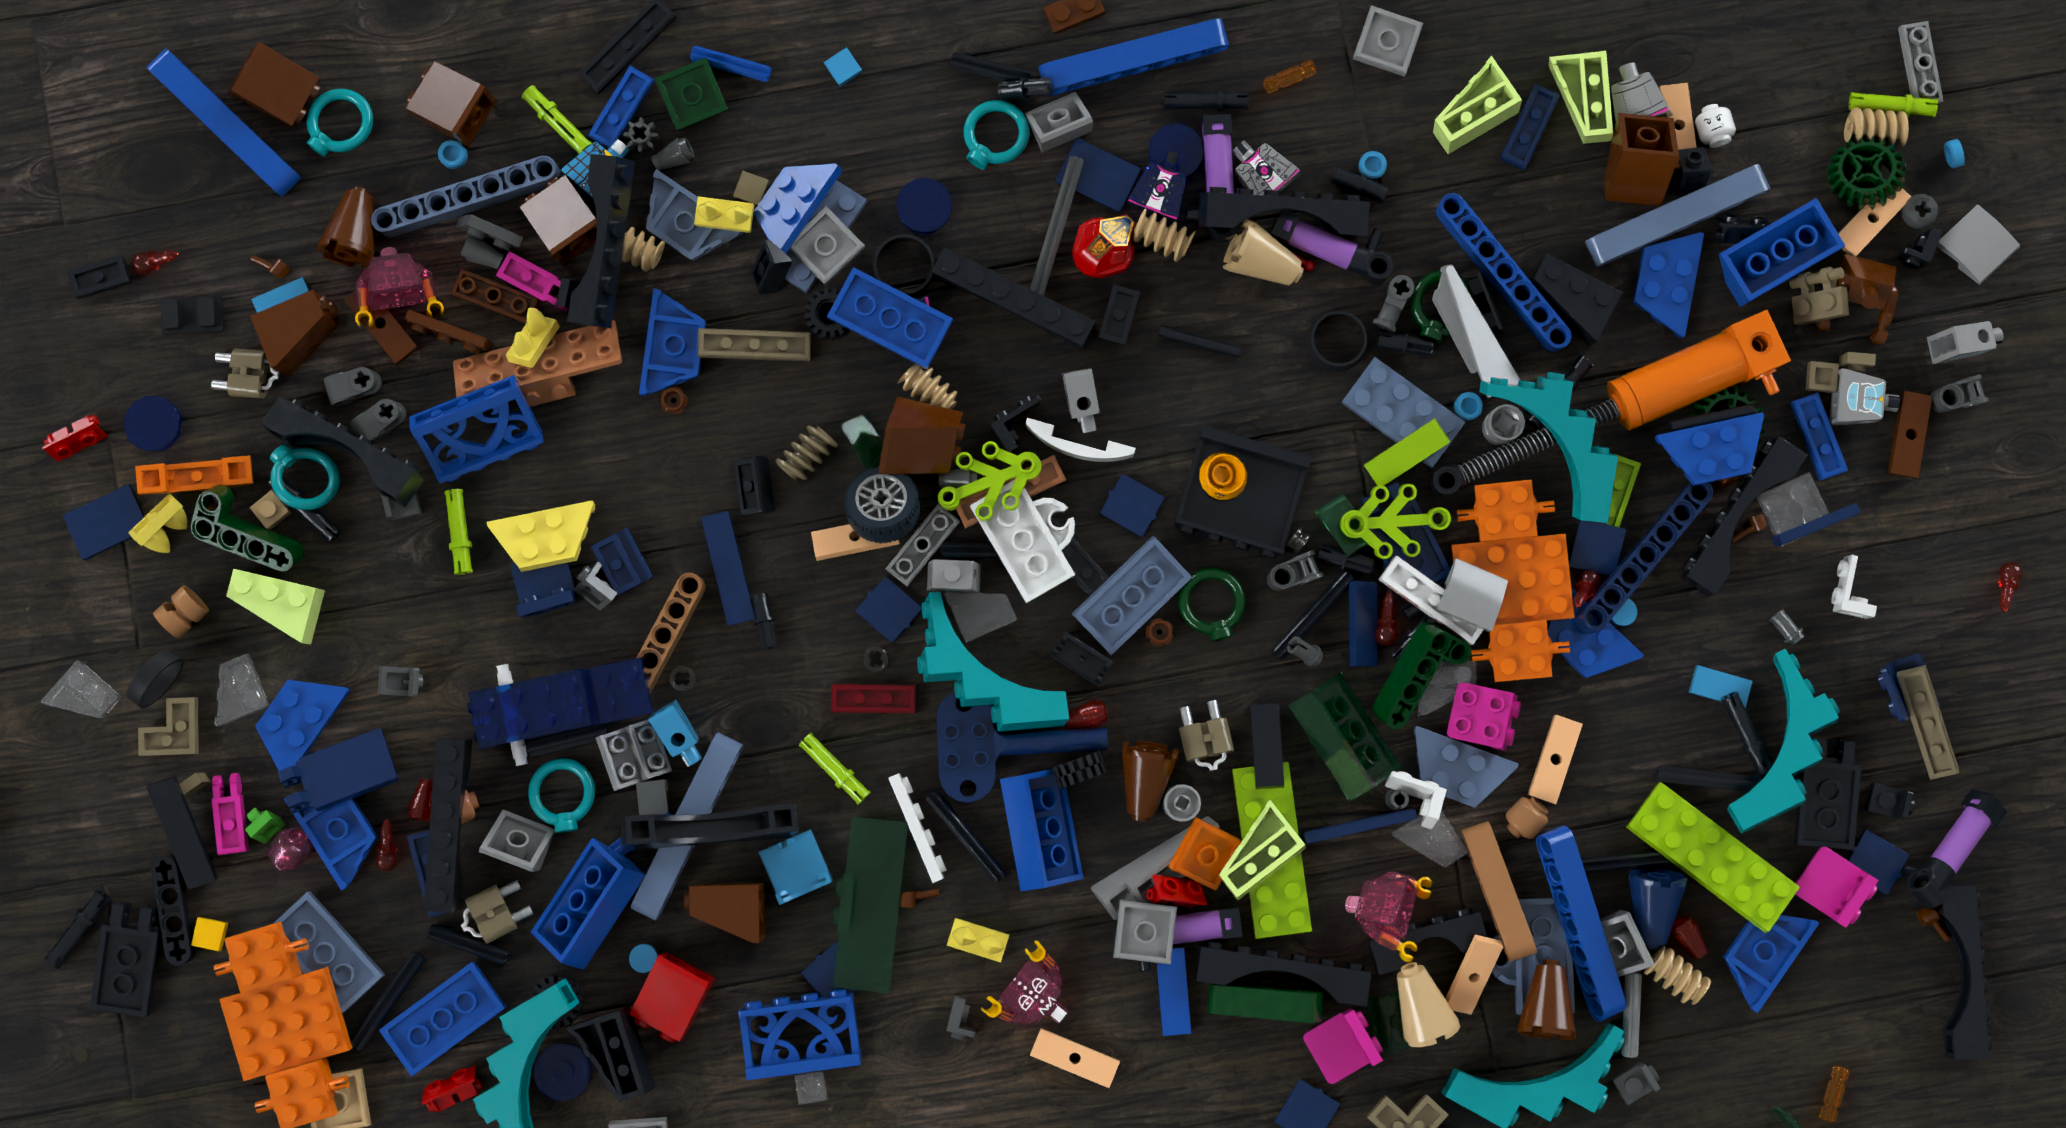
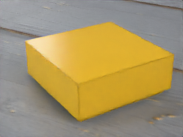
(209, 934)

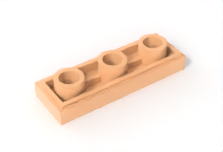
(1679, 102)
(1861, 231)
(838, 542)
(1561, 742)
(1473, 973)
(1091, 1066)

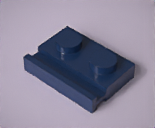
(622, 561)

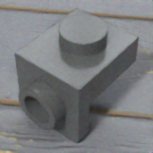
(399, 681)

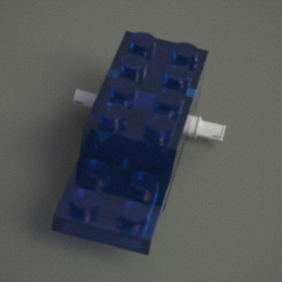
(557, 704)

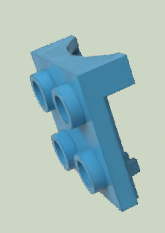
(795, 866)

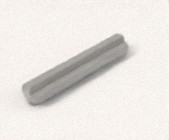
(1631, 1015)

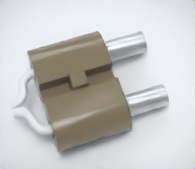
(247, 375)
(1206, 738)
(492, 913)

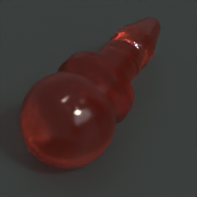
(147, 262)
(2009, 575)
(1586, 587)
(1386, 633)
(386, 857)

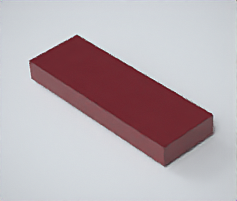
(873, 698)

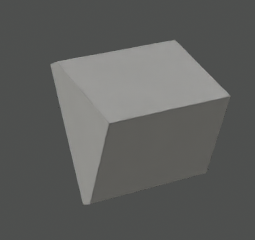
(1059, 121)
(518, 841)
(1625, 943)

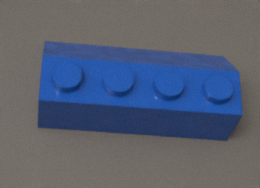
(1779, 252)
(1041, 830)
(587, 904)

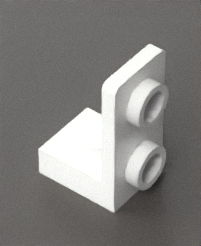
(1840, 597)
(1427, 790)

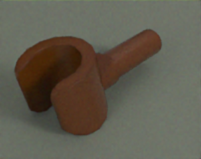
(278, 268)
(1757, 523)
(908, 898)
(1929, 916)

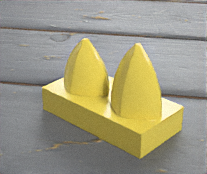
(724, 214)
(533, 339)
(150, 530)
(978, 940)

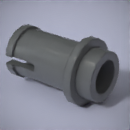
(1787, 627)
(1308, 653)
(1389, 799)

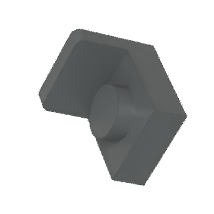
(592, 588)
(959, 1013)
(1636, 1082)

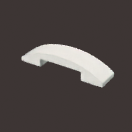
(1044, 433)

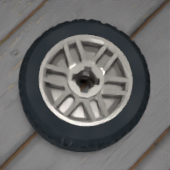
(882, 505)

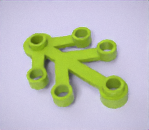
(994, 480)
(1389, 521)

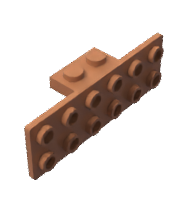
(550, 378)

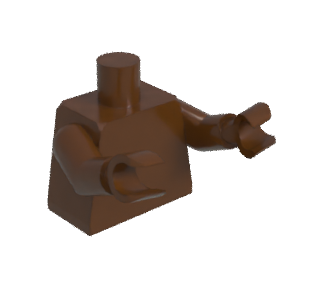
(1871, 286)

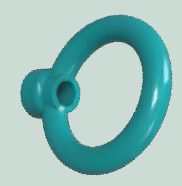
(323, 144)
(981, 155)
(284, 458)
(564, 821)

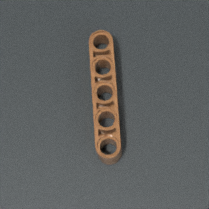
(676, 626)
(1498, 891)

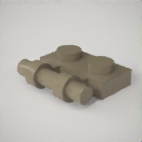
(1819, 305)

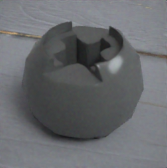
(1927, 205)

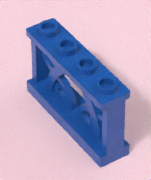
(479, 455)
(771, 1063)

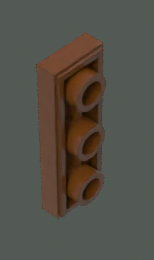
(479, 292)
(447, 332)
(391, 337)
(1911, 417)

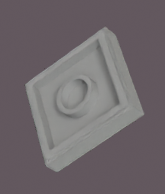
(1387, 41)
(826, 245)
(1145, 932)

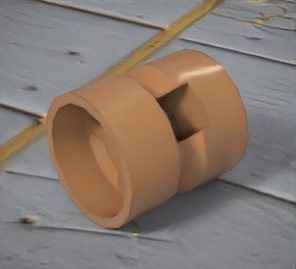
(181, 611)

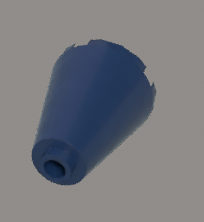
(1656, 903)

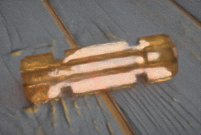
(1289, 76)
(1834, 1093)

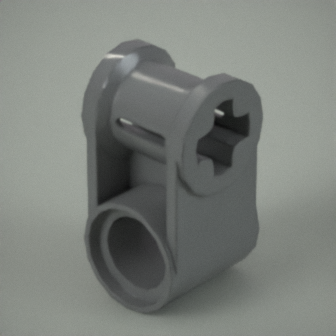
(348, 387)
(1962, 394)
(375, 423)
(1299, 571)

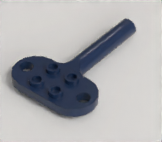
(972, 745)

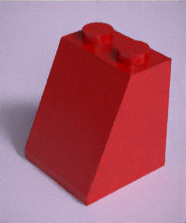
(671, 997)

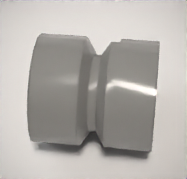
(1503, 424)
(1181, 802)

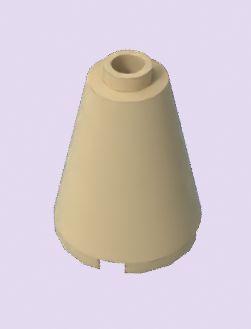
(1261, 256)
(1423, 1008)

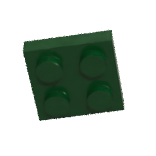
(691, 94)

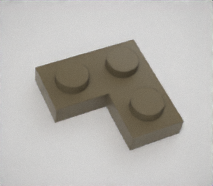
(178, 736)
(1423, 1115)

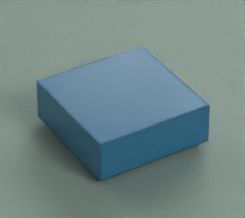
(843, 67)

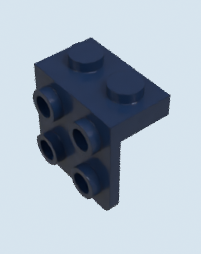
(1889, 681)

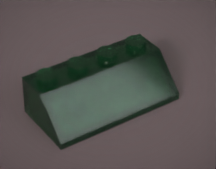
(1345, 736)

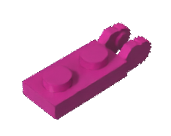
(529, 278)
(229, 816)

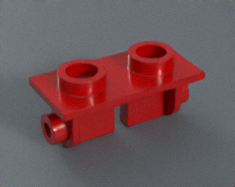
(64, 444)
(1177, 890)
(439, 1094)

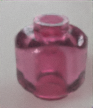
(289, 849)

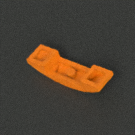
(194, 475)

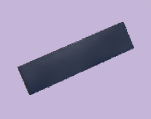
(728, 568)
(1359, 825)

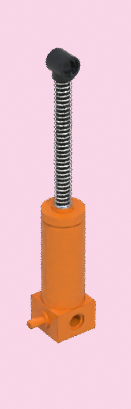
(1656, 390)

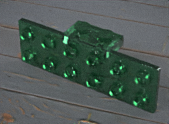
(869, 904)

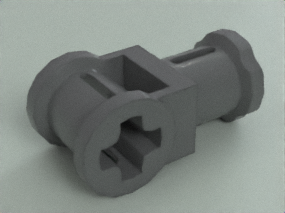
(1394, 303)

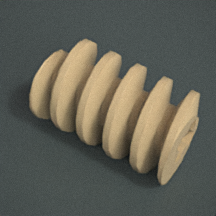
(1878, 125)
(1162, 235)
(640, 251)
(927, 387)
(1678, 975)

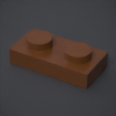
(1071, 13)

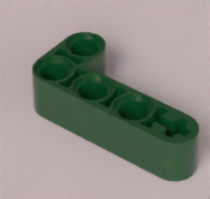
(278, 552)
(1415, 671)
(1266, 1003)

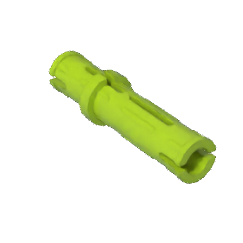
(534, 98)
(1907, 104)
(458, 532)
(843, 777)

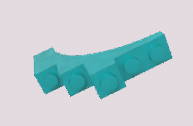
(1590, 470)
(976, 685)
(1805, 716)
(512, 1064)
(1543, 1096)

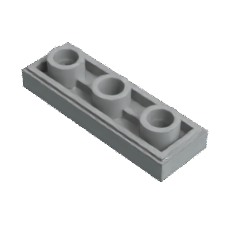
(1917, 47)
(910, 558)

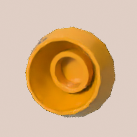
(1223, 475)

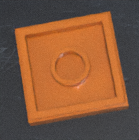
(1204, 853)

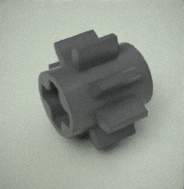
(638, 142)

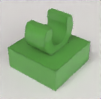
(263, 825)

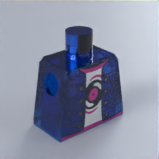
(1161, 186)

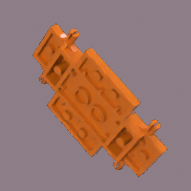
(1536, 577)
(284, 1025)

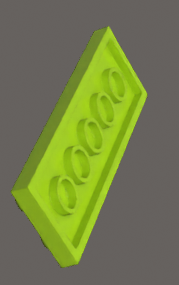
(1713, 857)
(1281, 900)

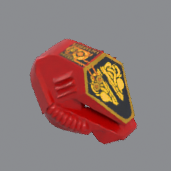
(1104, 246)

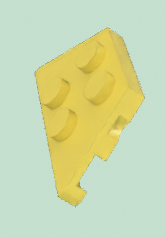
(544, 536)

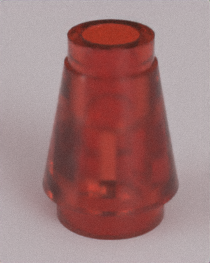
(1088, 715)
(420, 804)
(1688, 934)

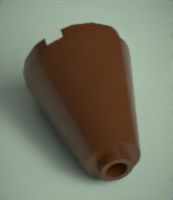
(350, 230)
(1146, 776)
(1548, 1004)

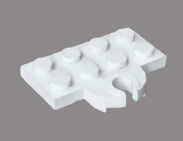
(1029, 542)

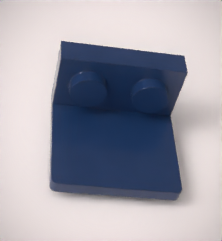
(544, 589)

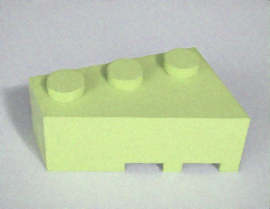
(1586, 93)
(1478, 108)
(279, 602)
(1262, 852)

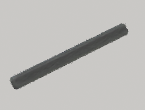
(1057, 224)

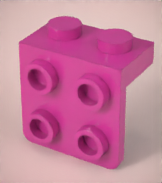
(1483, 716)
(1835, 886)
(1342, 1045)

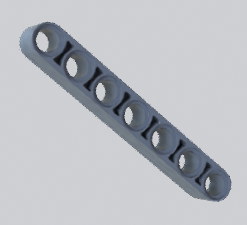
(453, 193)
(1677, 215)
(698, 800)

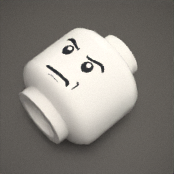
(1715, 126)

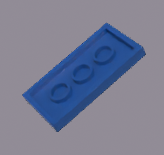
(890, 318)
(442, 1018)

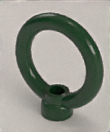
(1431, 329)
(1220, 629)

